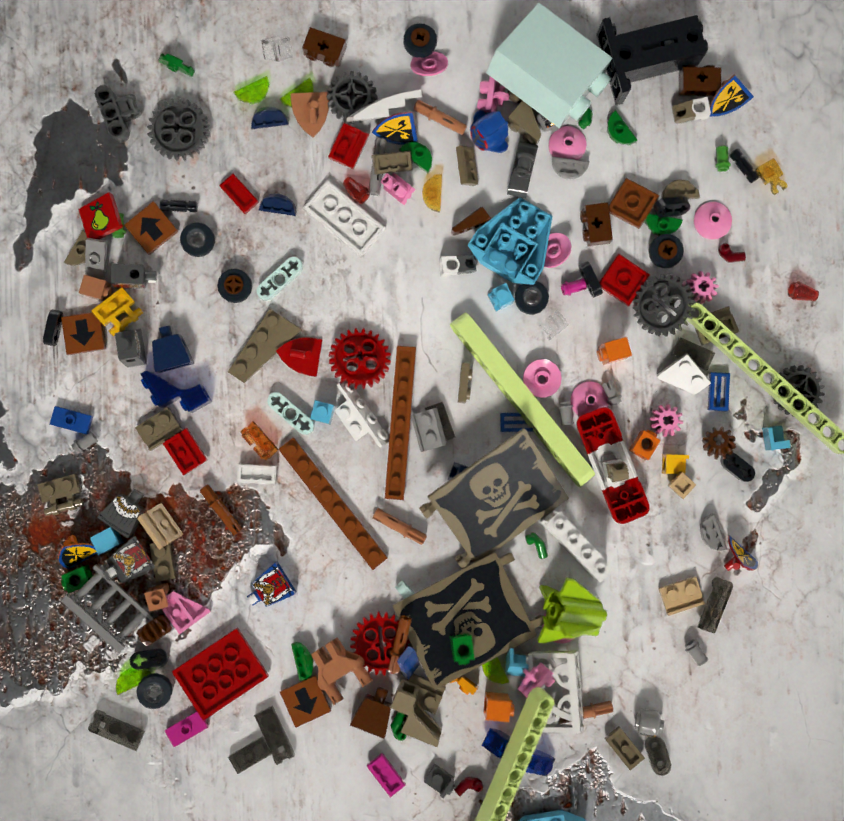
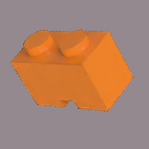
(614, 351)
(498, 707)

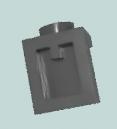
(440, 781)

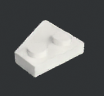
(685, 375)

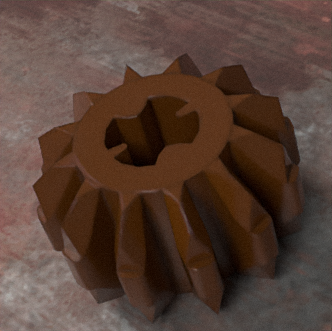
(713, 438)
(154, 630)

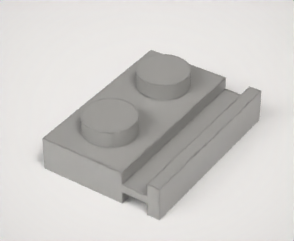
(428, 429)

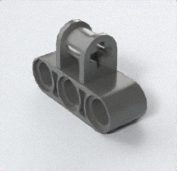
(123, 112)
(522, 169)

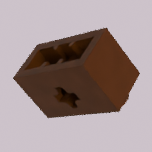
(317, 41)
(690, 80)
(599, 214)

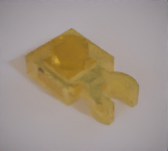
(770, 173)

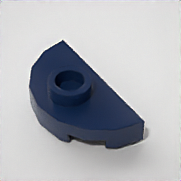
(268, 117)
(278, 204)

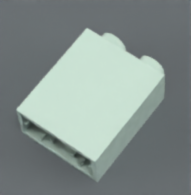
(550, 66)

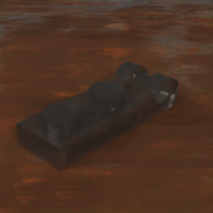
(715, 604)
(116, 730)
(274, 734)

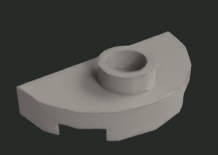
(569, 168)
(712, 534)

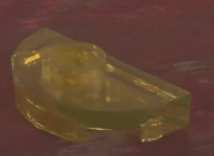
(432, 193)

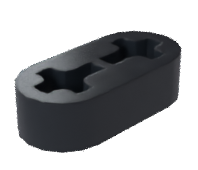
(671, 206)
(590, 278)
(53, 327)
(740, 463)
(150, 664)

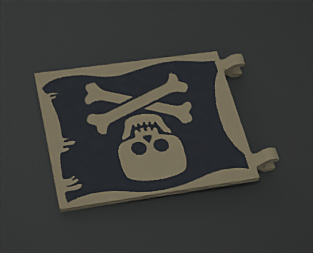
(497, 497)
(472, 602)

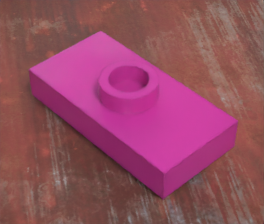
(186, 729)
(386, 775)

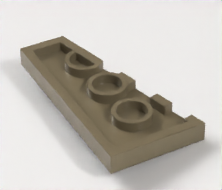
(262, 345)

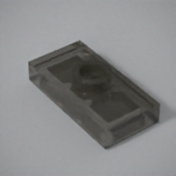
(700, 355)
(446, 425)
(249, 755)

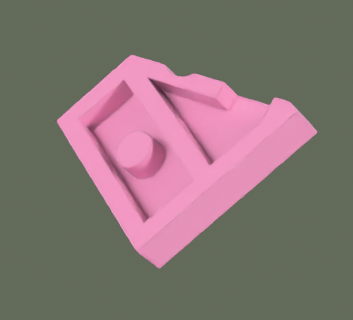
(183, 611)

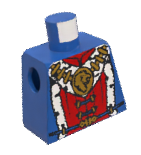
(271, 586)

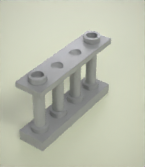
(102, 628)

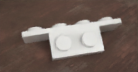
(358, 417)

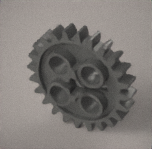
(175, 146)
(675, 290)

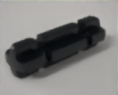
(744, 165)
(178, 206)

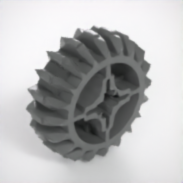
(344, 96)
(806, 377)

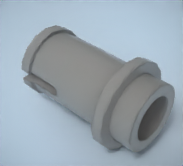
(612, 394)
(566, 413)
(83, 443)
(693, 648)

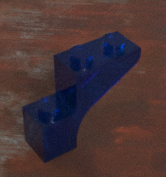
(165, 393)
(497, 741)

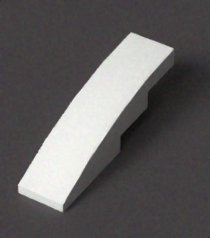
(381, 107)

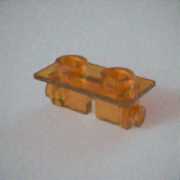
(264, 446)

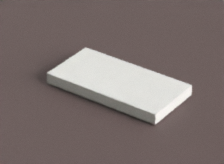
(344, 218)

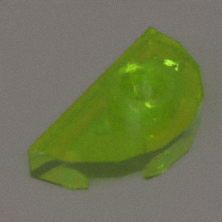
(304, 87)
(253, 92)
(494, 671)
(130, 679)

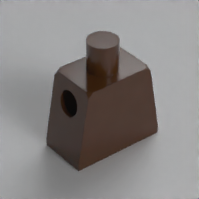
(373, 714)

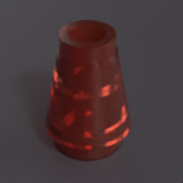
(356, 190)
(800, 291)

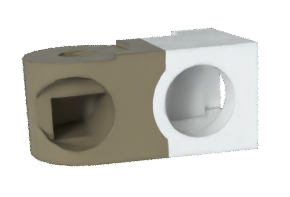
(691, 110)
(615, 471)

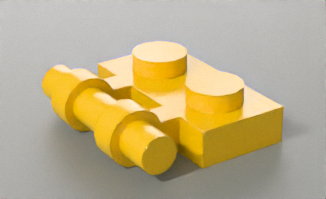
(115, 306)

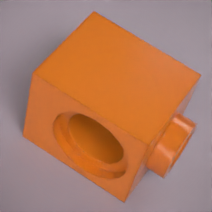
(637, 448)

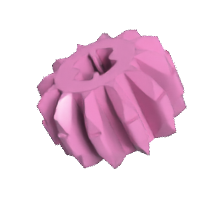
(708, 292)
(673, 418)

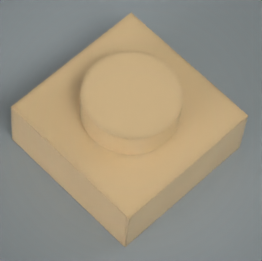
(681, 485)

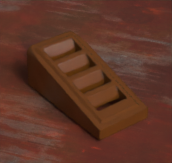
(473, 221)

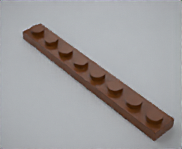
(400, 423)
(333, 503)

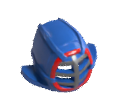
(489, 131)

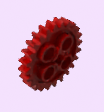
(362, 374)
(364, 644)

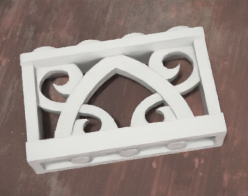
(577, 545)
(572, 670)

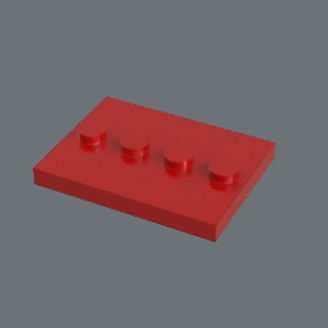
(220, 673)

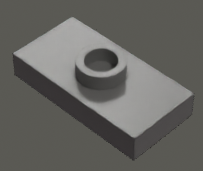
(95, 258)

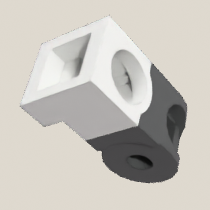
(457, 265)

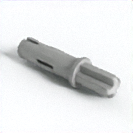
(375, 179)

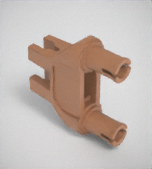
(339, 665)

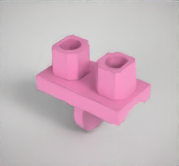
(495, 95)
(397, 187)
(536, 678)

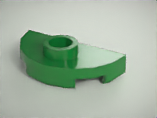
(175, 64)
(619, 130)
(419, 155)
(662, 225)
(303, 660)

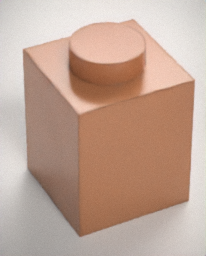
(95, 288)

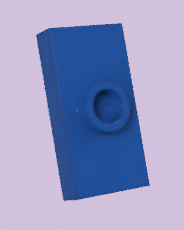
(71, 420)

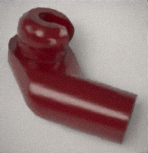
(729, 256)
(469, 783)

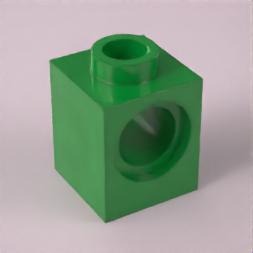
(83, 573)
(463, 639)

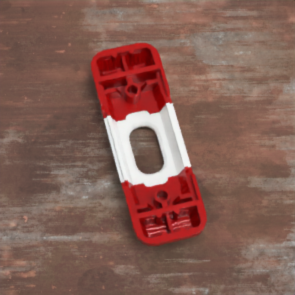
(602, 434)

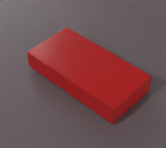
(239, 194)

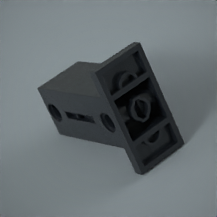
(650, 51)

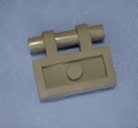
(60, 488)

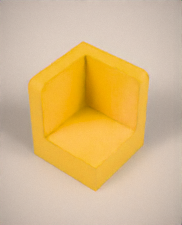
(674, 463)

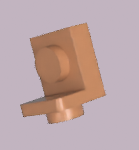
(156, 597)

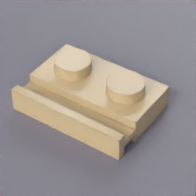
(160, 526)
(681, 596)

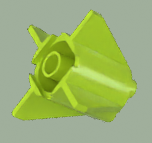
(570, 612)

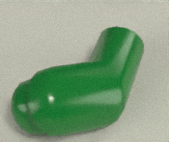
(586, 119)
(539, 543)
(396, 726)

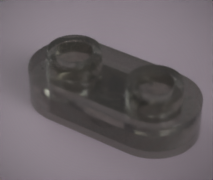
(658, 754)

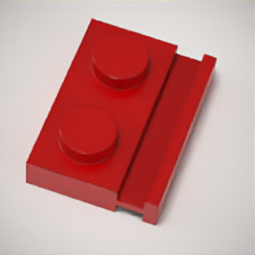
(348, 146)
(185, 451)

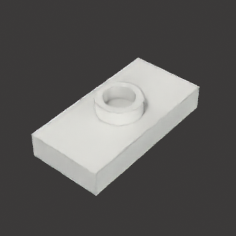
(256, 474)

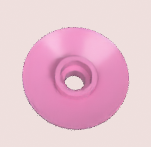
(429, 65)
(558, 147)
(708, 228)
(561, 245)
(551, 374)
(580, 396)

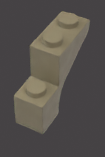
(524, 121)
(417, 722)

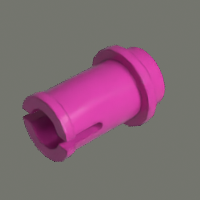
(572, 287)

